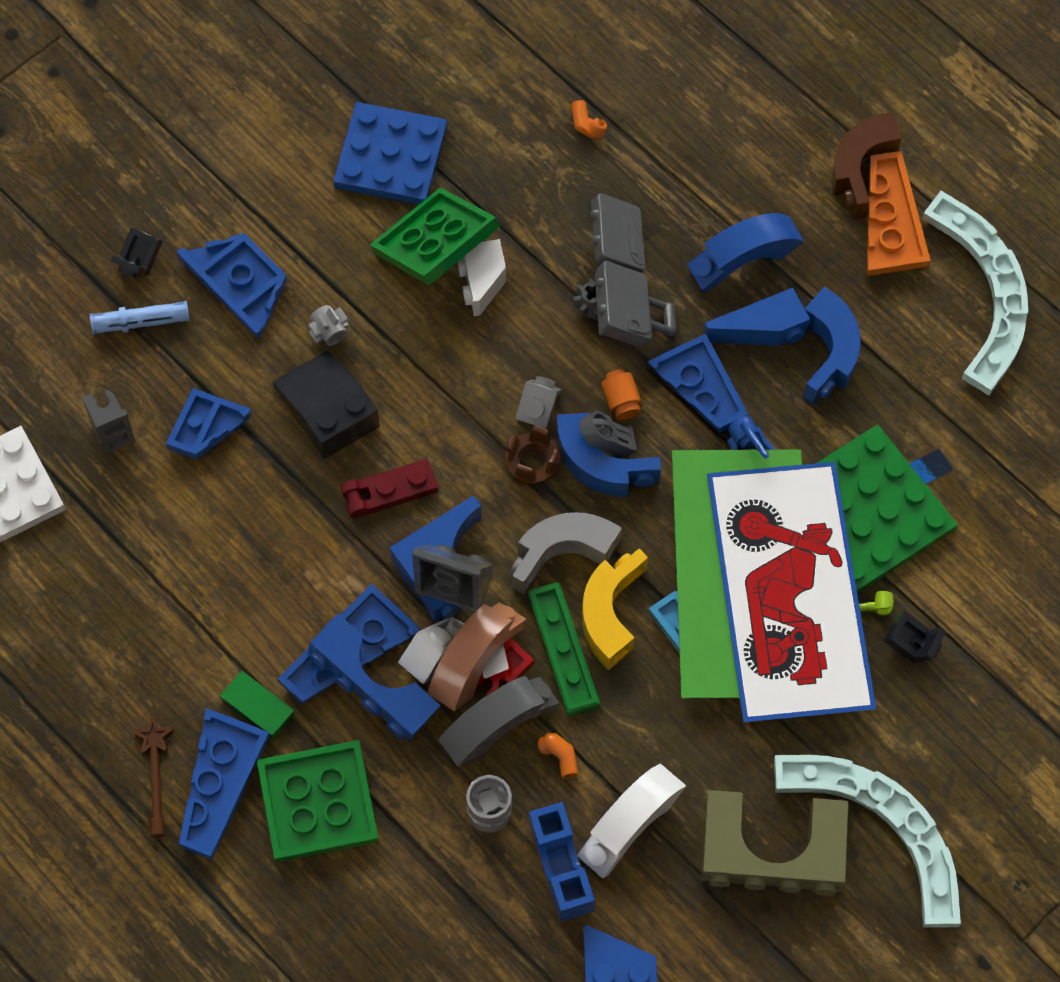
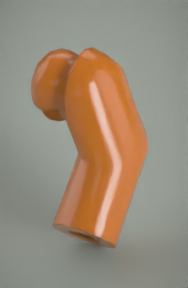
(564, 751)

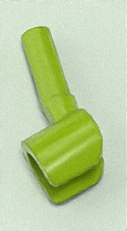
(882, 606)

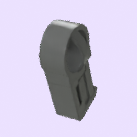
(607, 435)

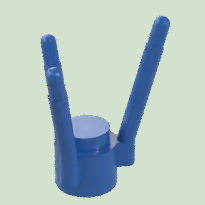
(748, 436)

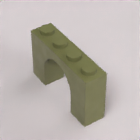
(730, 861)

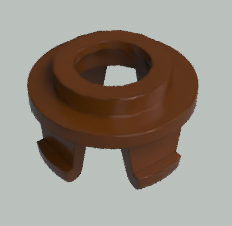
(536, 441)

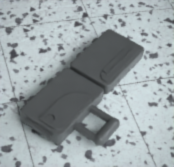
(619, 279)

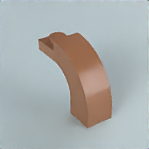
(470, 651)

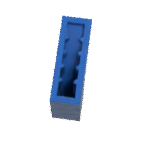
(444, 530)

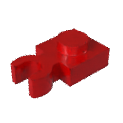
(518, 663)

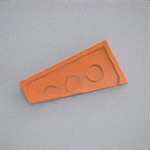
(894, 225)

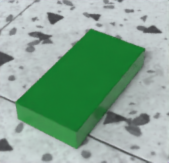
(257, 704)

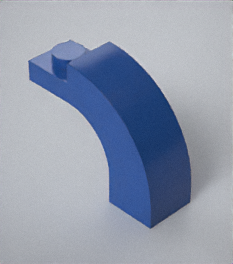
(754, 238)
(839, 330)
(598, 469)

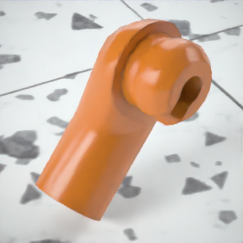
(589, 127)

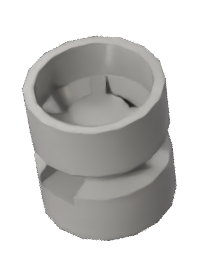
(489, 803)

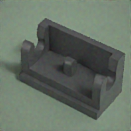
(109, 423)

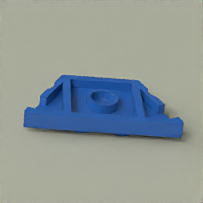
(239, 277)
(614, 960)

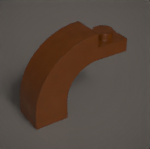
(867, 138)

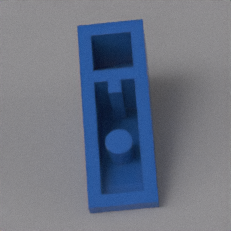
(762, 323)

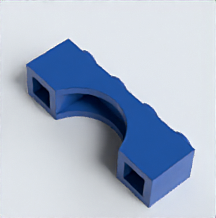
(403, 708)

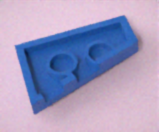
(701, 381)

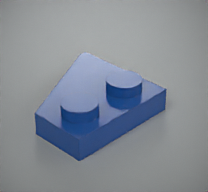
(205, 423)

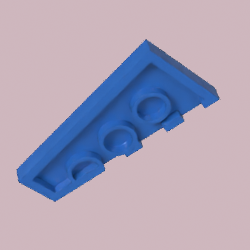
(383, 630)

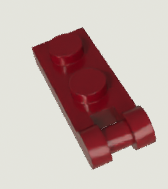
(390, 488)

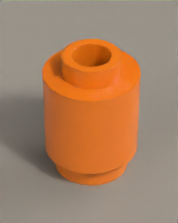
(622, 394)

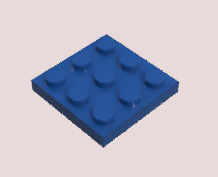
(390, 153)

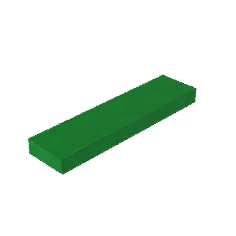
(563, 649)

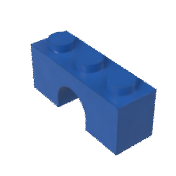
(560, 862)

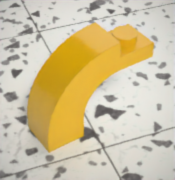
(601, 628)

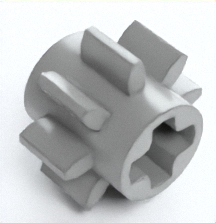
(328, 325)

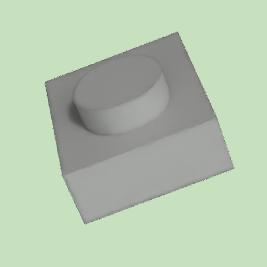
(538, 402)

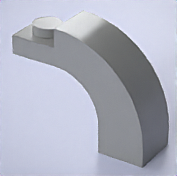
(562, 534)

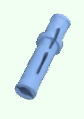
(139, 317)

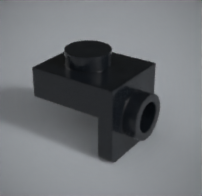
(137, 253)
(913, 638)

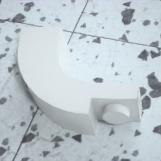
(628, 817)

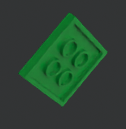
(435, 236)
(317, 801)

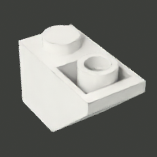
(484, 274)
(428, 648)

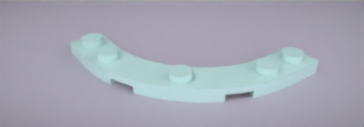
(1005, 281)
(895, 807)

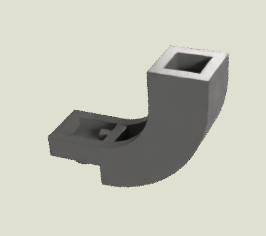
(495, 716)

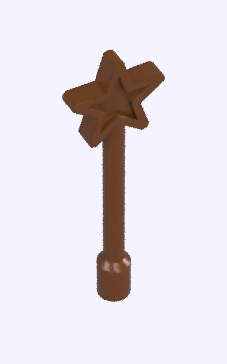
(153, 741)

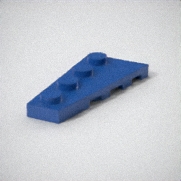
(222, 771)

